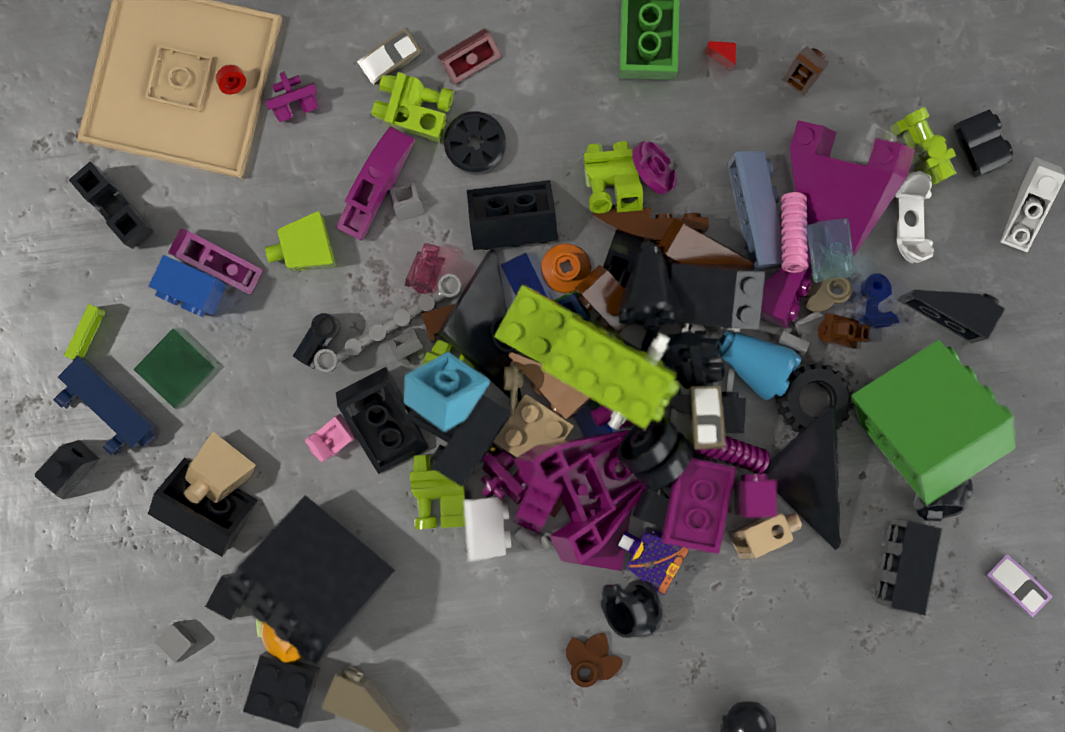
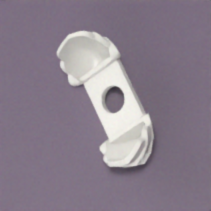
(911, 197)

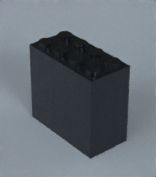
(308, 579)

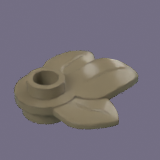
(821, 295)
(512, 381)

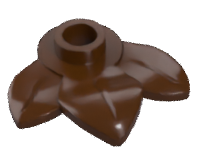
(594, 656)

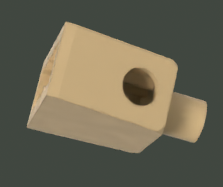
(217, 470)
(764, 535)

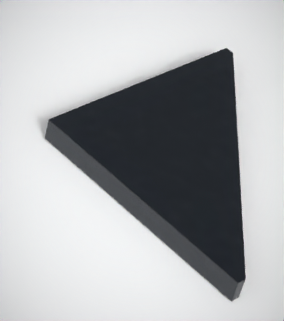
(471, 322)
(809, 476)

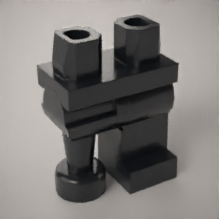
(690, 355)

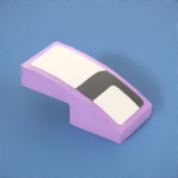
(1019, 586)

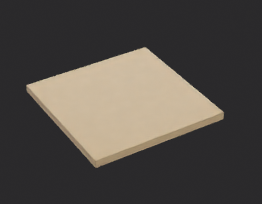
(159, 87)

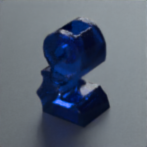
(875, 290)

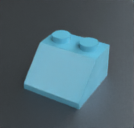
(444, 390)

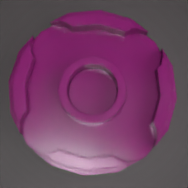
(653, 167)

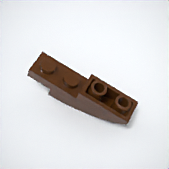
(642, 226)

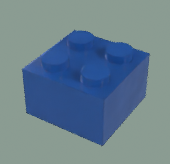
(185, 284)

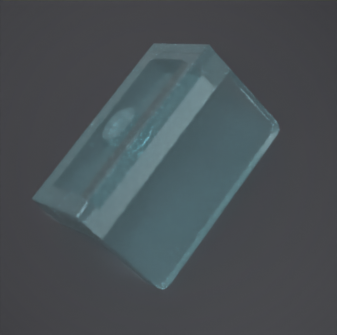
(830, 249)

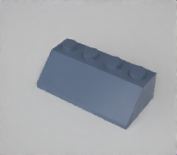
(757, 208)

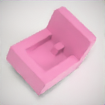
(330, 438)

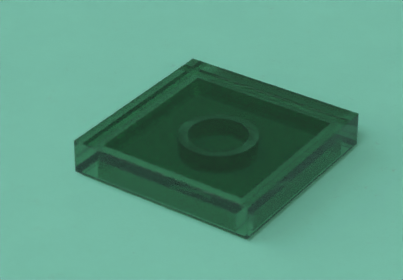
(174, 368)

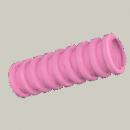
(794, 232)

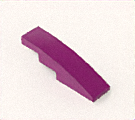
(537, 504)

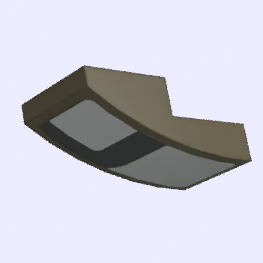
(390, 55)
(707, 417)

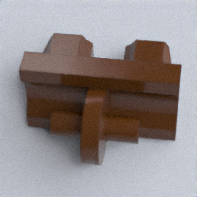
(843, 331)

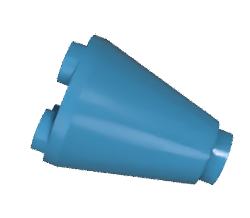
(759, 363)

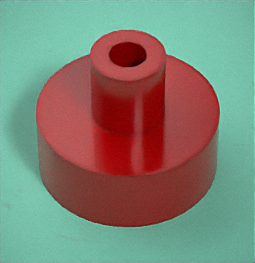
(230, 79)

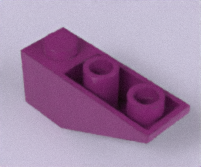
(783, 294)

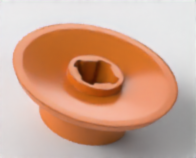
(552, 272)

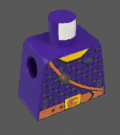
(653, 559)

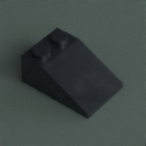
(717, 294)
(964, 314)
(380, 421)

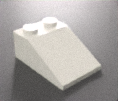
(486, 528)

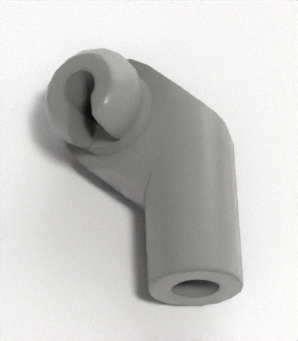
(534, 543)

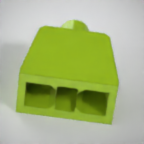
(303, 245)

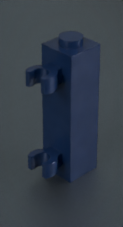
(108, 403)

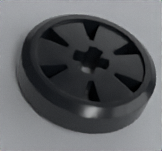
(482, 127)

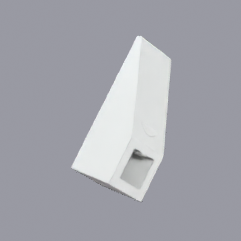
(1032, 203)

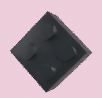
(281, 690)

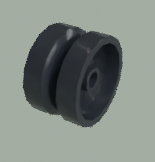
(655, 453)

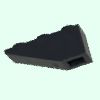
(732, 406)

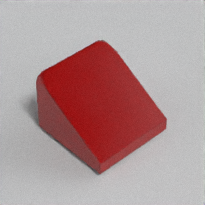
(722, 53)

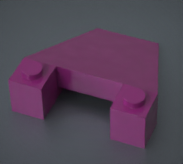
(844, 188)
(594, 489)

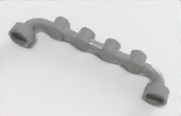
(327, 361)

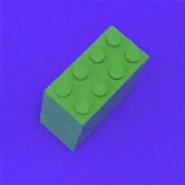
(935, 421)

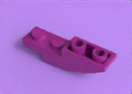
(374, 181)

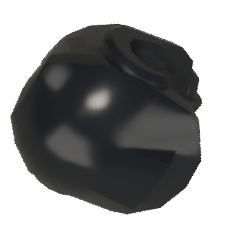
(947, 505)
(637, 612)
(748, 717)

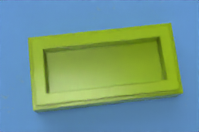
(85, 332)

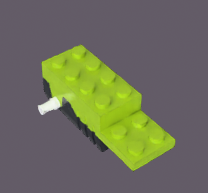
(591, 358)

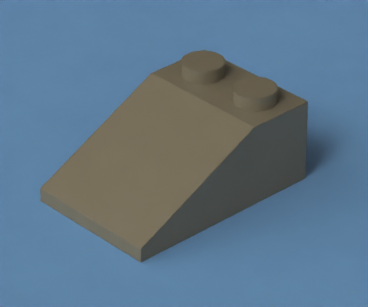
(362, 703)

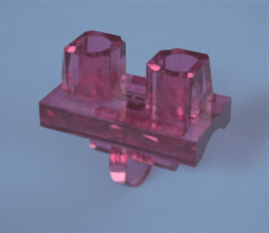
(425, 269)

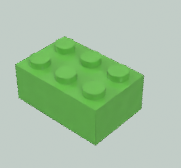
(649, 39)

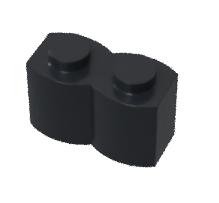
(983, 142)

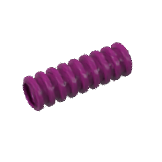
(740, 454)

